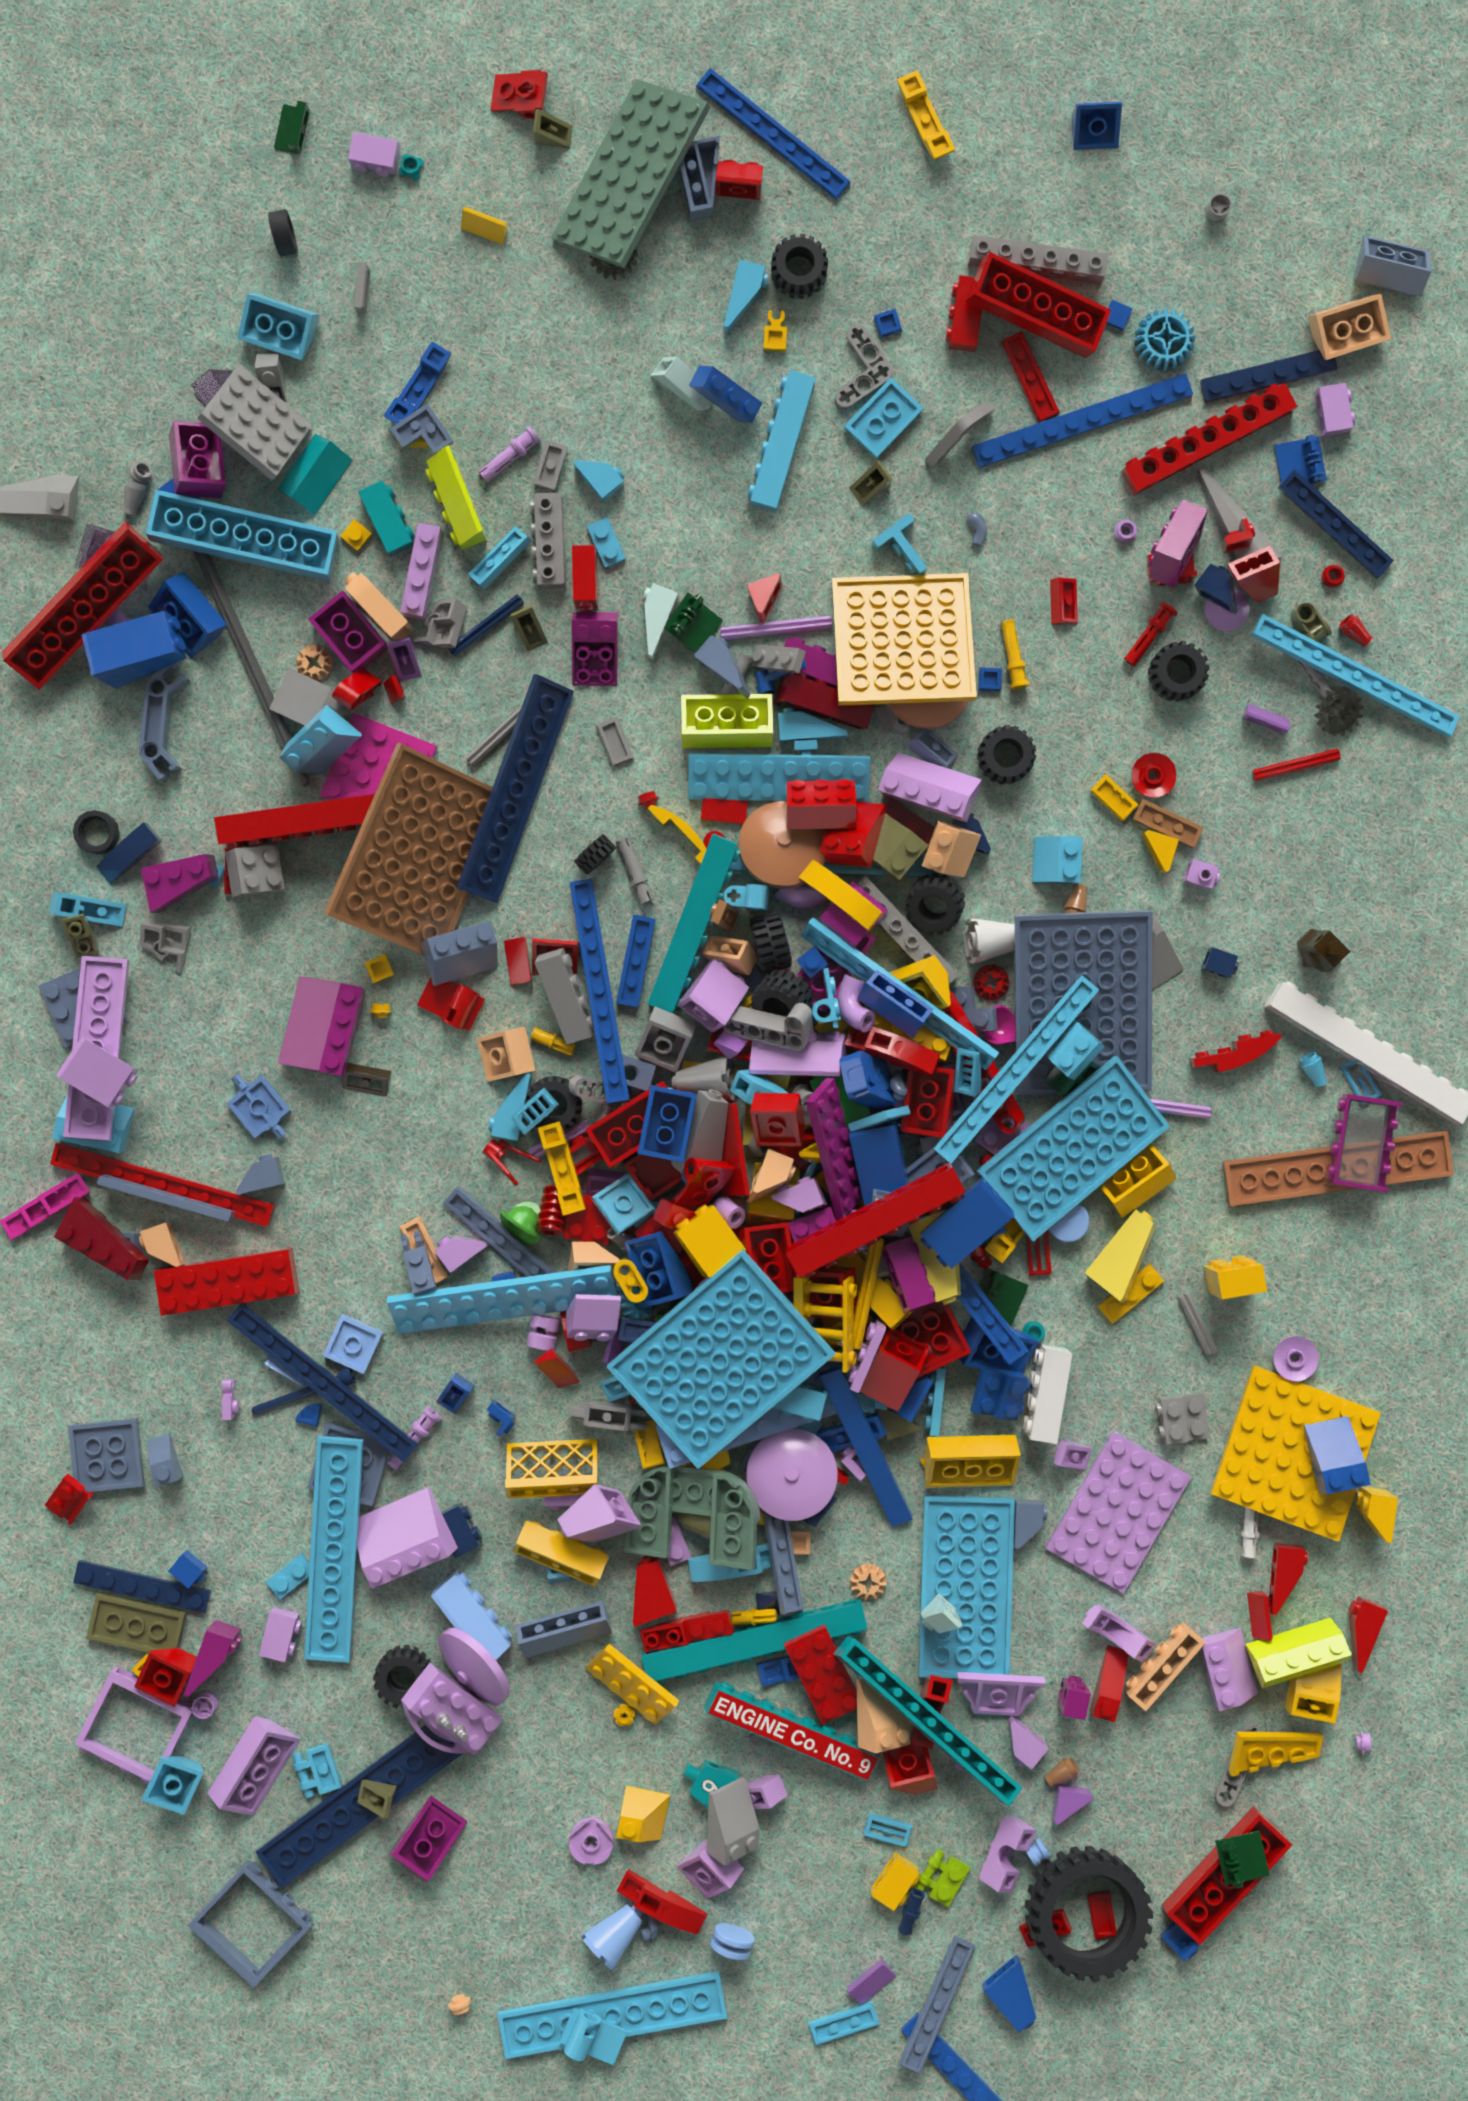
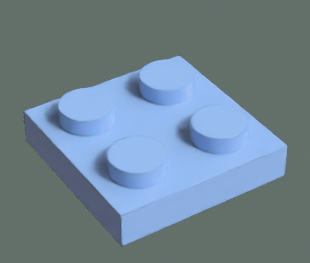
(353, 1343)

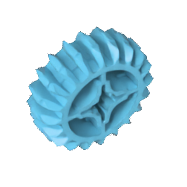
(1183, 336)

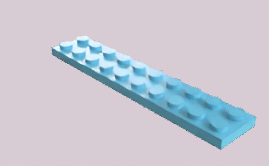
(498, 1299)
(333, 1549)
(634, 2008)

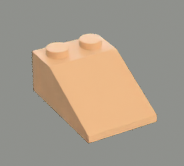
(878, 1722)

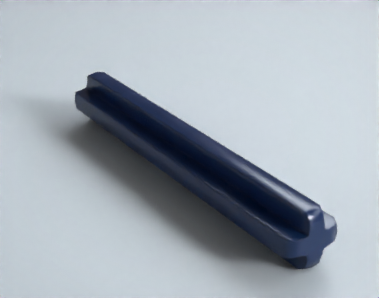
(487, 624)

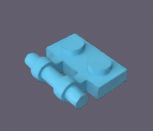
(323, 1769)

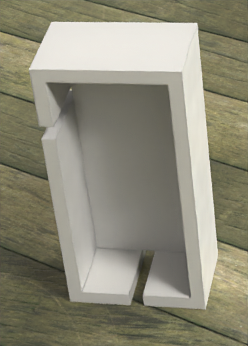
(1048, 1393)

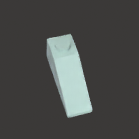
(658, 610)
(940, 1615)

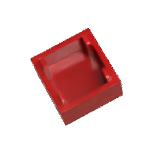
(777, 1119)
(652, 1174)

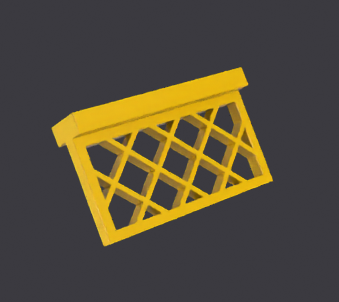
(548, 1485)

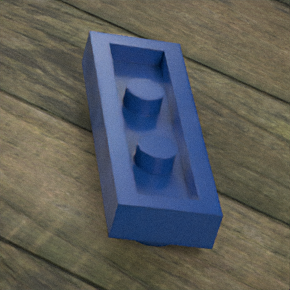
(837, 1437)

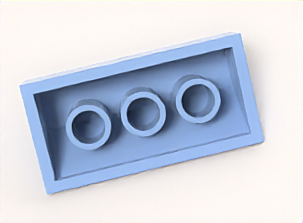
(469, 1614)

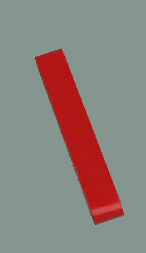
(1010, 1106)

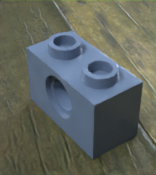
(645, 1074)

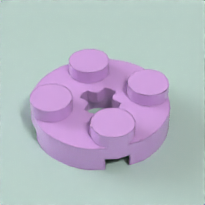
(588, 1853)

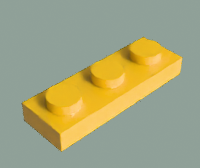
(1144, 1283)

